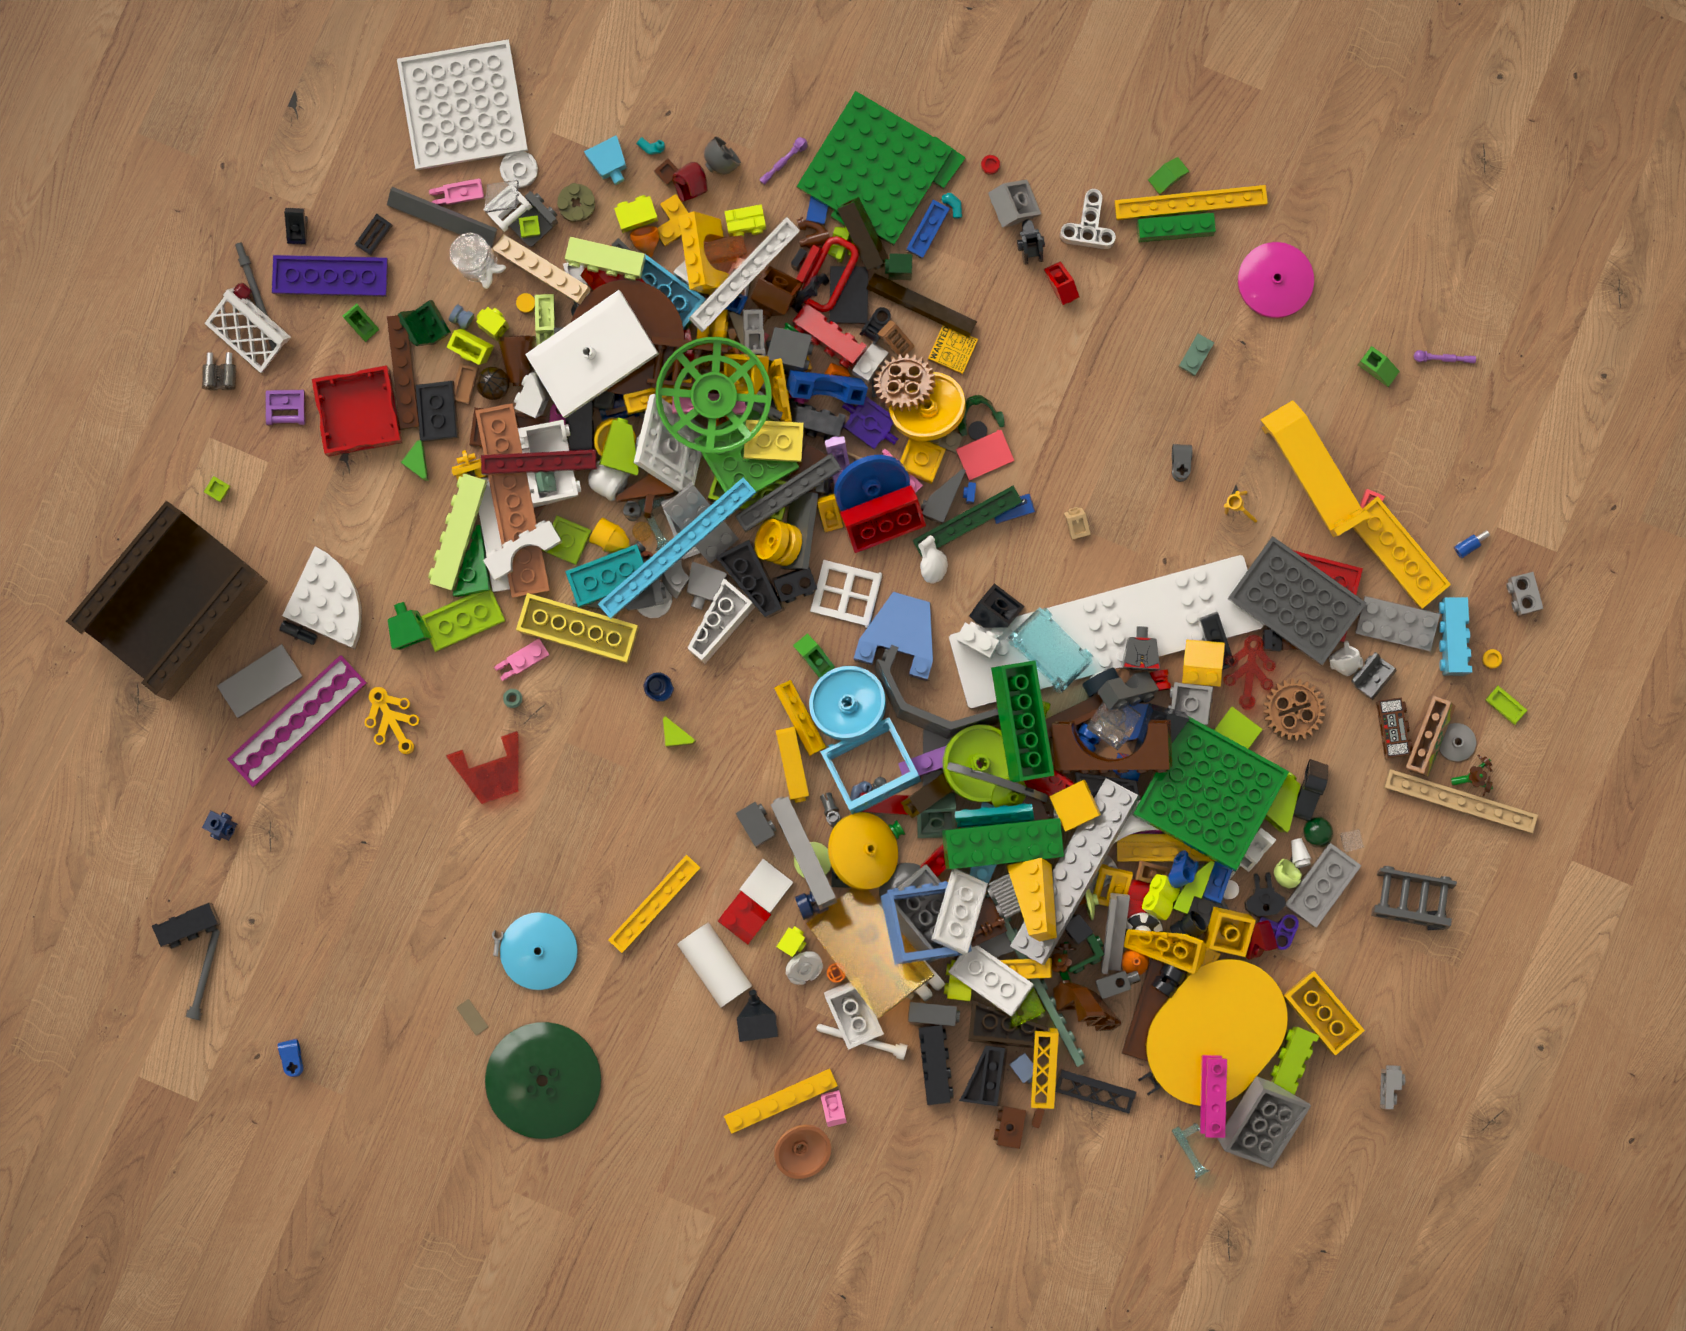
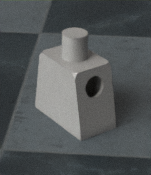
(704, 584)

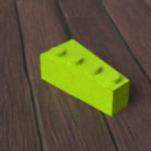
(1292, 1058)

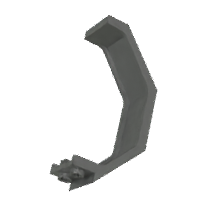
(918, 716)

